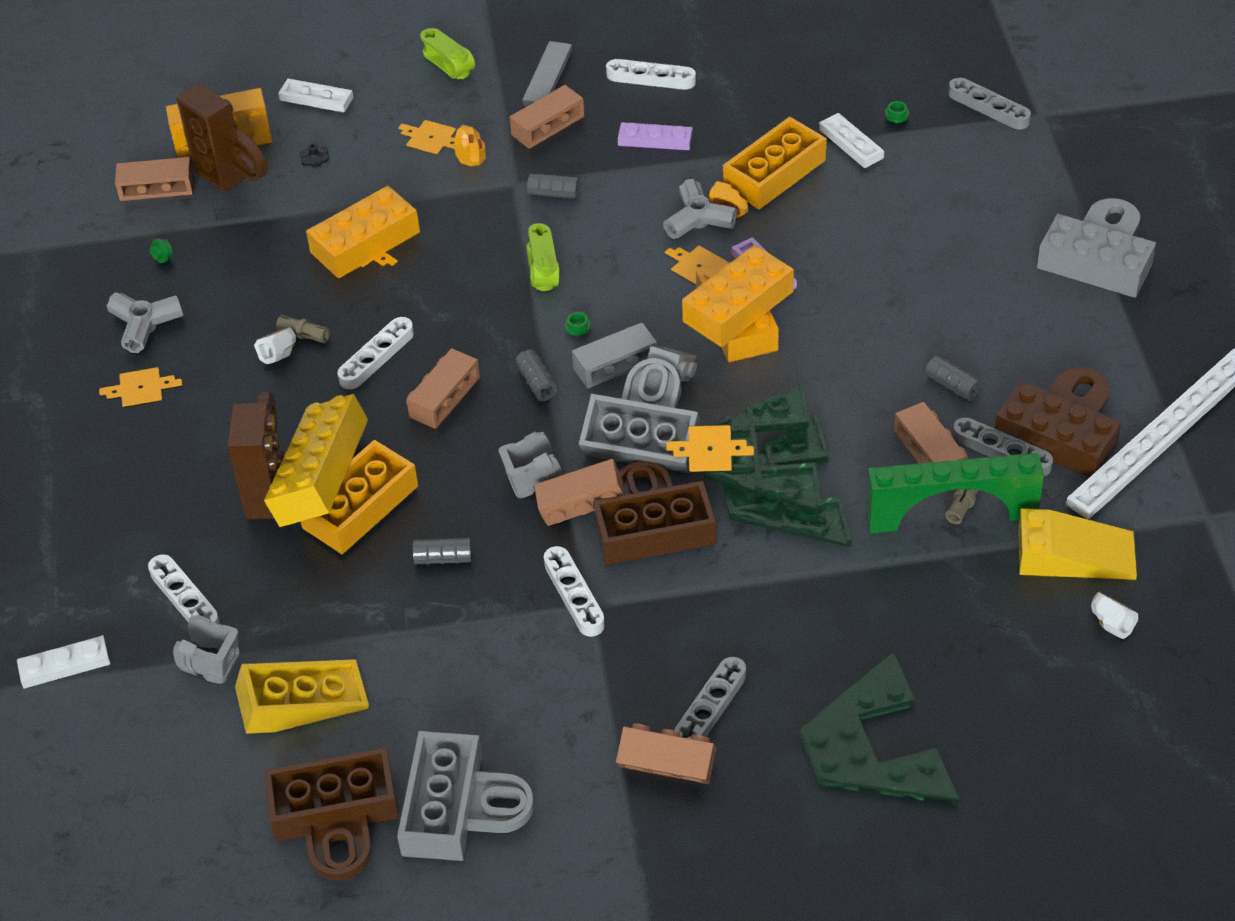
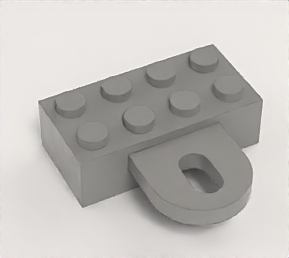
(1098, 250)
(637, 423)
(452, 797)

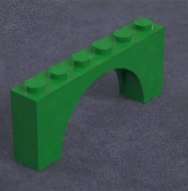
(898, 488)

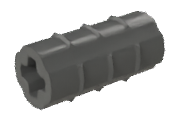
(553, 186)
(536, 375)
(953, 377)
(442, 550)

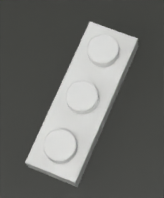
(316, 95)
(851, 140)
(63, 662)

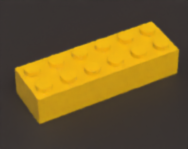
(316, 460)

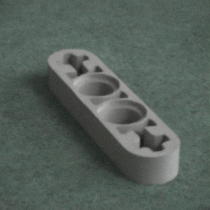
(1013, 115)
(1004, 442)
(714, 705)

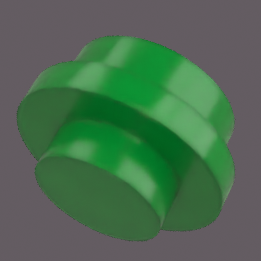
(897, 112)
(161, 250)
(577, 324)

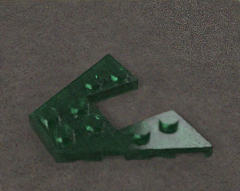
(795, 447)
(786, 483)
(844, 754)

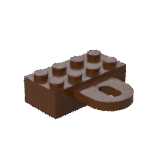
(214, 143)
(1062, 422)
(255, 452)
(653, 520)
(332, 803)

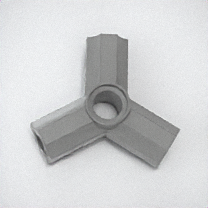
(697, 212)
(141, 317)

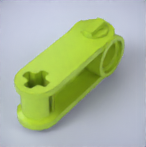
(447, 54)
(542, 258)

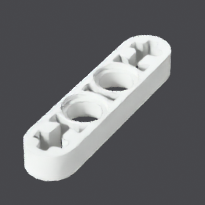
(683, 76)
(371, 350)
(574, 590)
(185, 593)

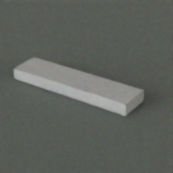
(548, 72)

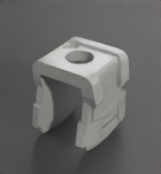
(529, 463)
(208, 635)

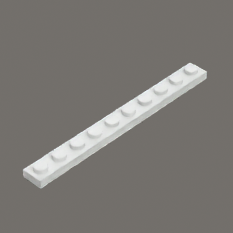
(1154, 439)

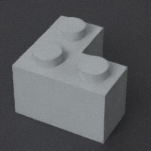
(682, 362)

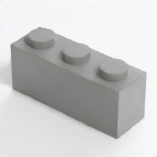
(612, 355)

